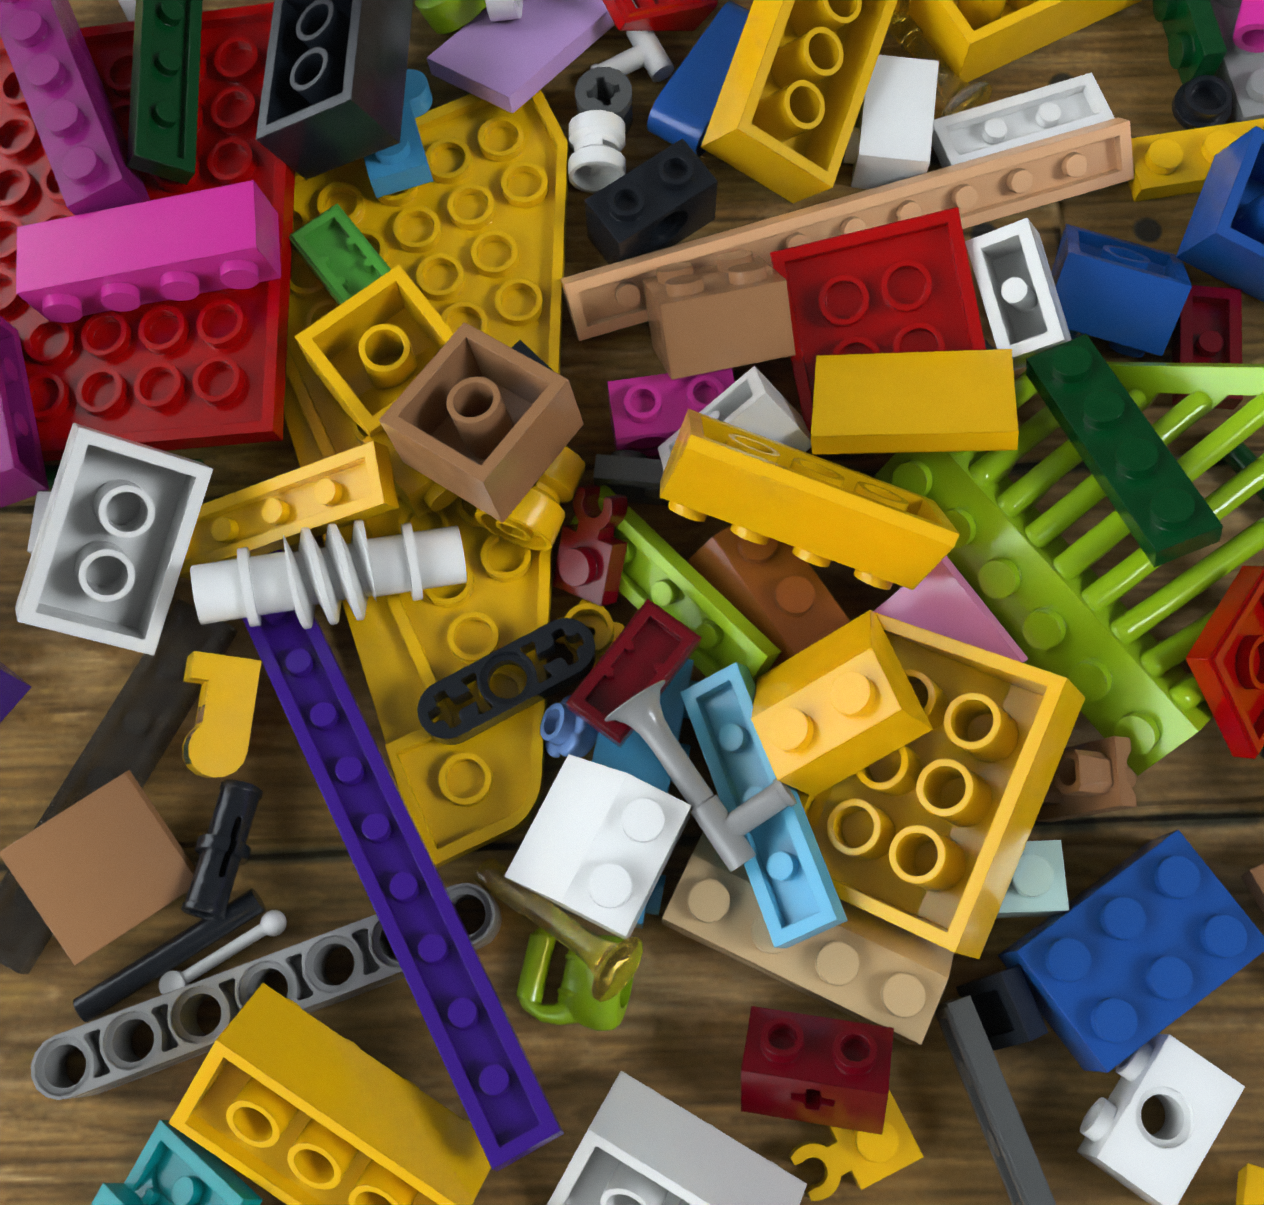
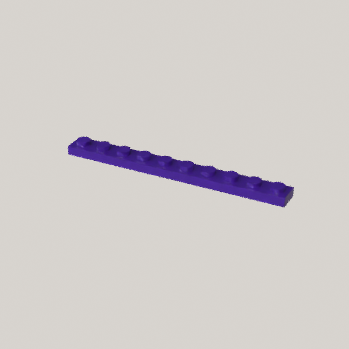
(407, 893)

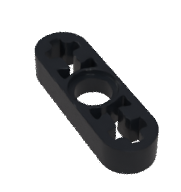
(455, 685)

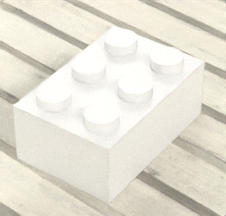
(112, 540)

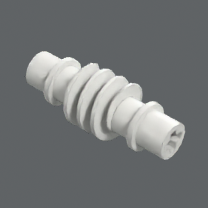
(328, 574)

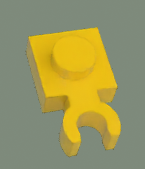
(864, 1154)

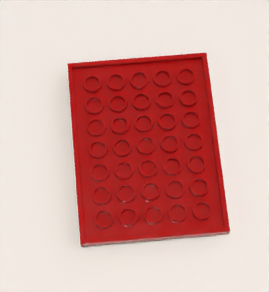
(171, 368)

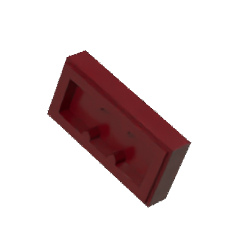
(644, 653)

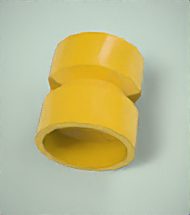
(539, 514)

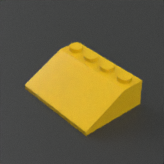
(946, 817)

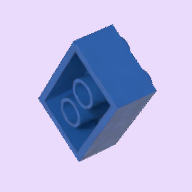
(1134, 952)

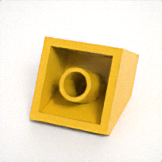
(374, 346)
(836, 707)

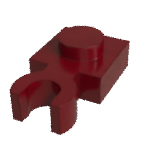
(588, 554)

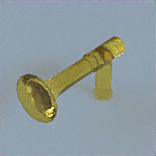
(955, 92)
(608, 961)

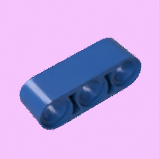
(693, 90)

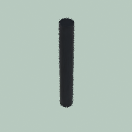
(166, 957)

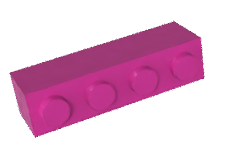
(148, 252)

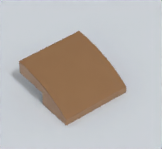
(100, 867)

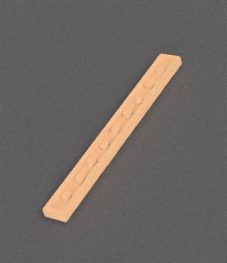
(980, 188)

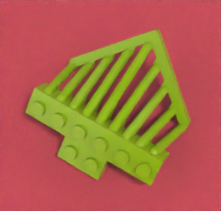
(1045, 587)

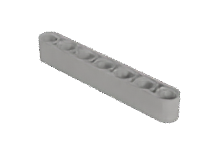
(174, 1014)

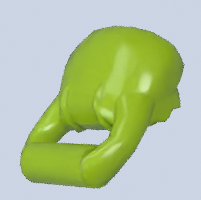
(575, 994)

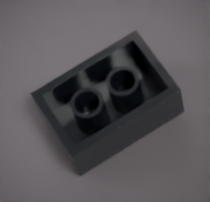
(334, 81)

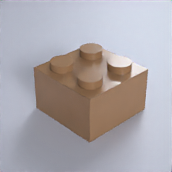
(718, 314)
(483, 421)

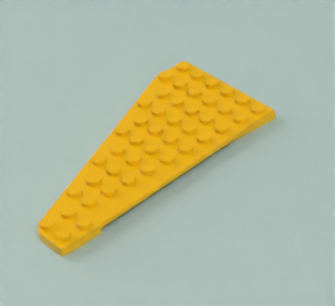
(492, 255)

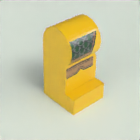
(224, 712)

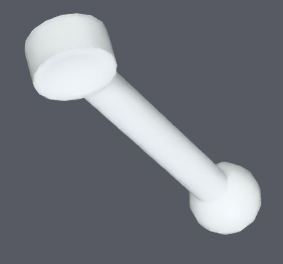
(271, 924)

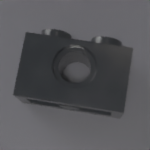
(652, 205)

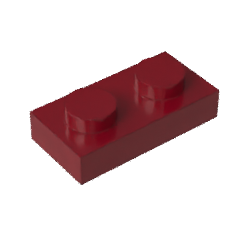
(1209, 332)

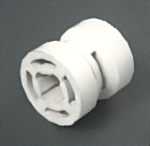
(597, 147)

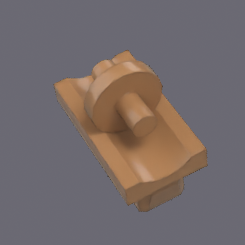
(1090, 781)

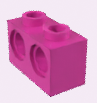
(654, 407)

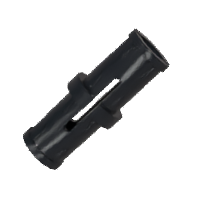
(222, 850)

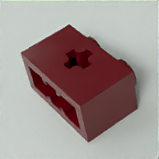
(816, 1069)

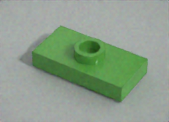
(338, 254)

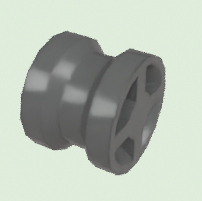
(604, 84)

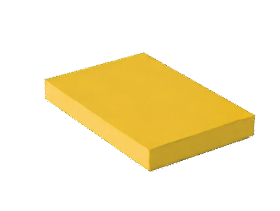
(914, 402)

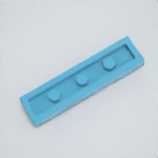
(788, 867)

